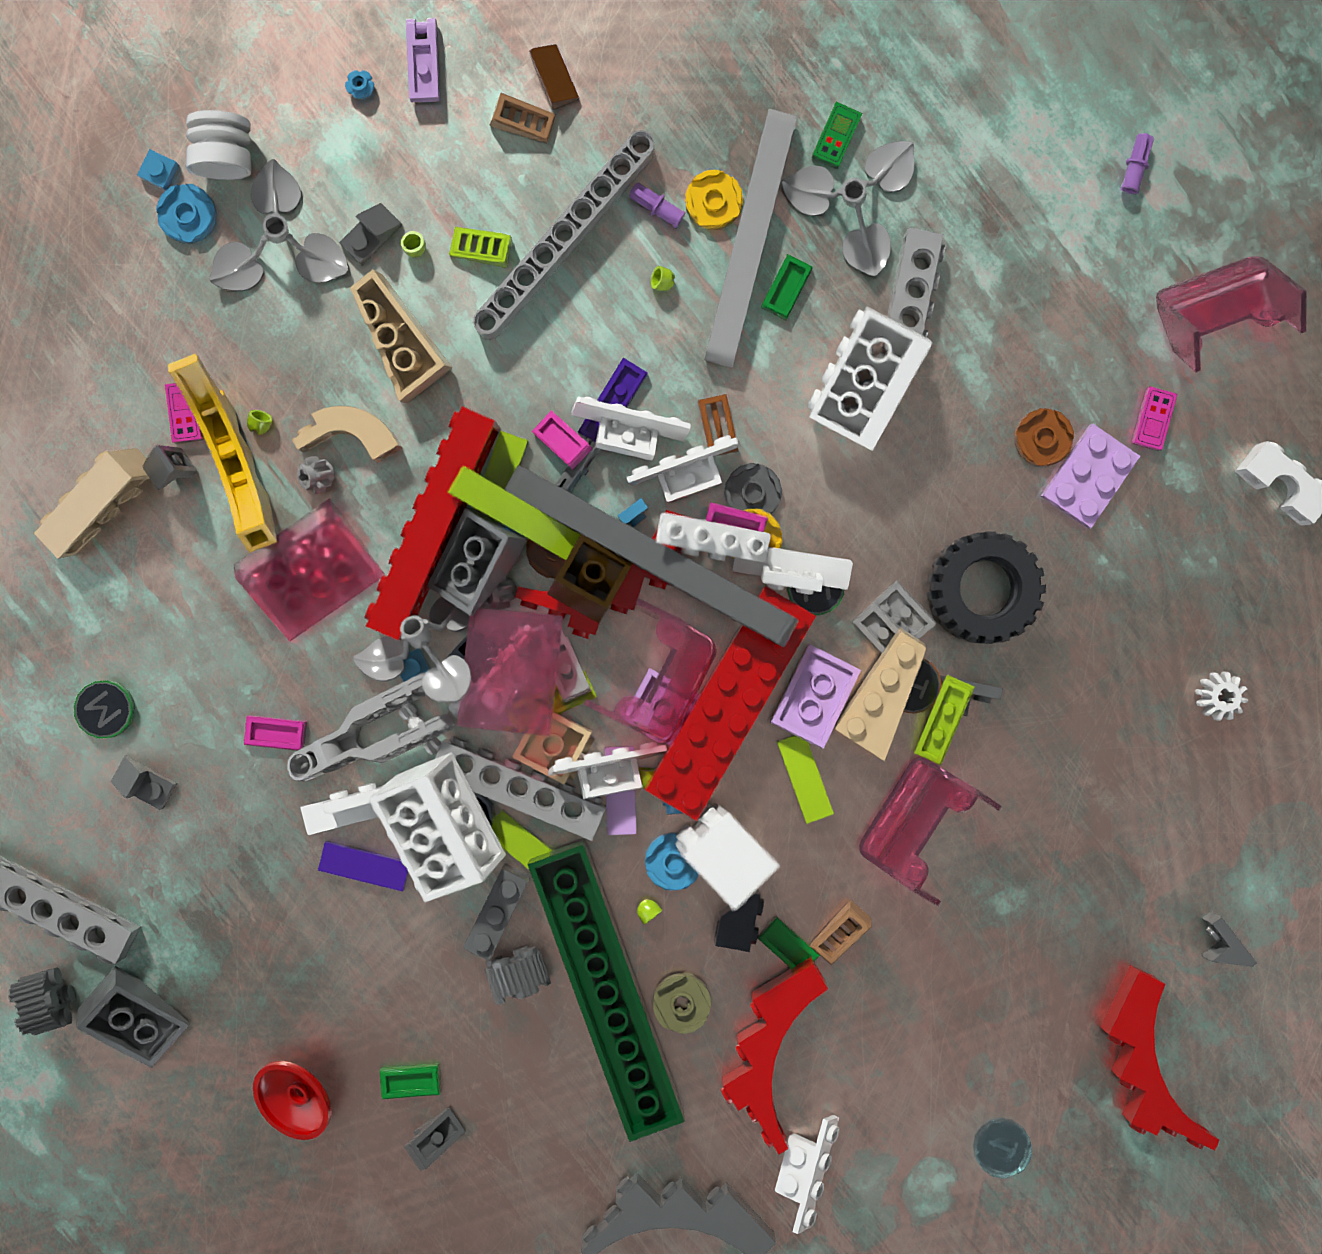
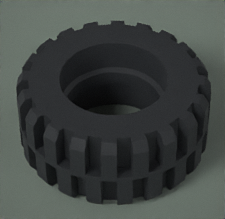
(1024, 588)

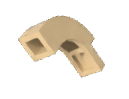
(353, 421)

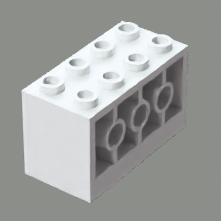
(876, 396)
(438, 827)
(725, 854)

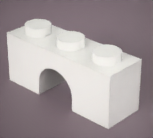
(1304, 492)

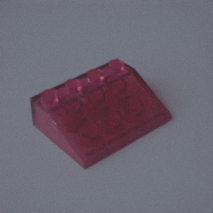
(308, 570)
(511, 671)

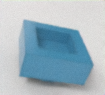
(158, 170)
(634, 514)
(415, 665)

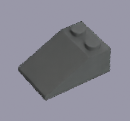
(475, 560)
(130, 1017)

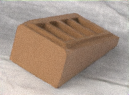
(506, 101)
(842, 917)

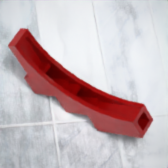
(623, 600)
(779, 1005)
(1131, 1025)

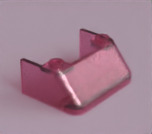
(1225, 297)
(676, 684)
(911, 818)

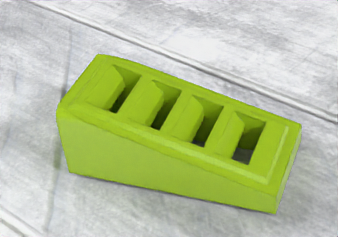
(493, 237)

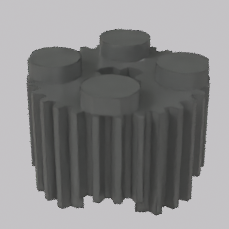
(517, 974)
(42, 1002)

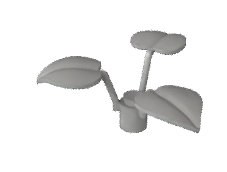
(812, 187)
(276, 192)
(445, 682)

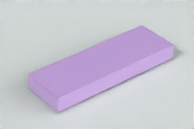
(620, 808)

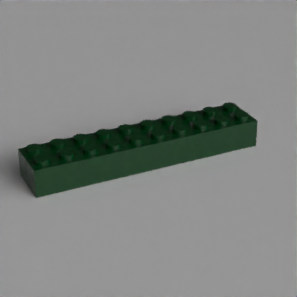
(606, 990)

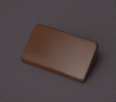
(553, 75)

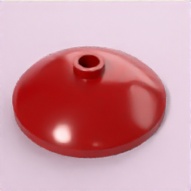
(292, 1100)

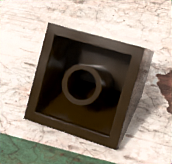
(589, 578)

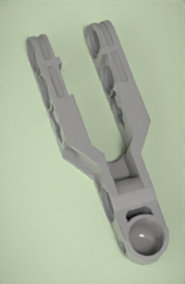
(343, 745)

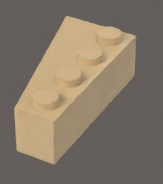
(404, 346)
(92, 501)
(881, 698)

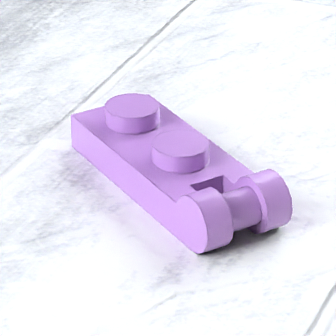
(423, 61)

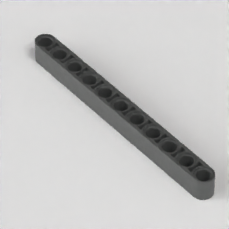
(653, 556)

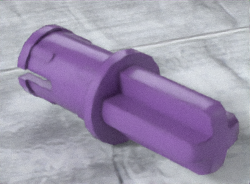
(1137, 163)
(657, 204)

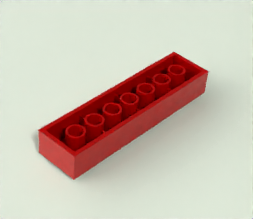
(432, 525)
(725, 712)

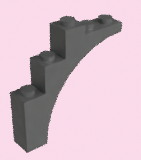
(680, 1206)

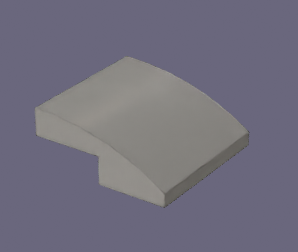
(892, 611)

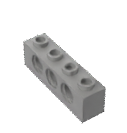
(922, 245)

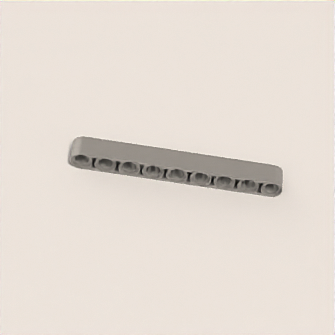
(567, 221)
(750, 238)

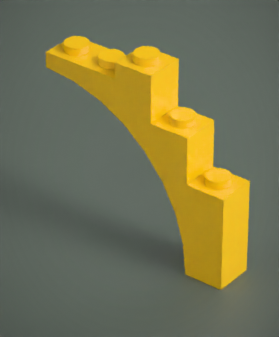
(230, 452)

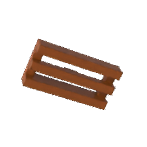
(712, 401)

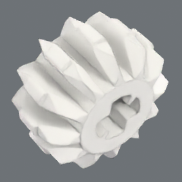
(1231, 700)

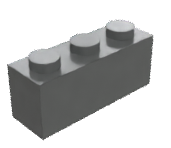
(496, 912)

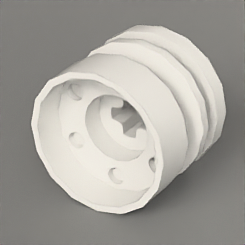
(218, 145)

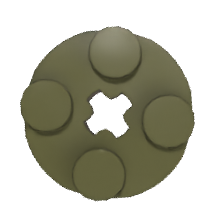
(676, 1018)

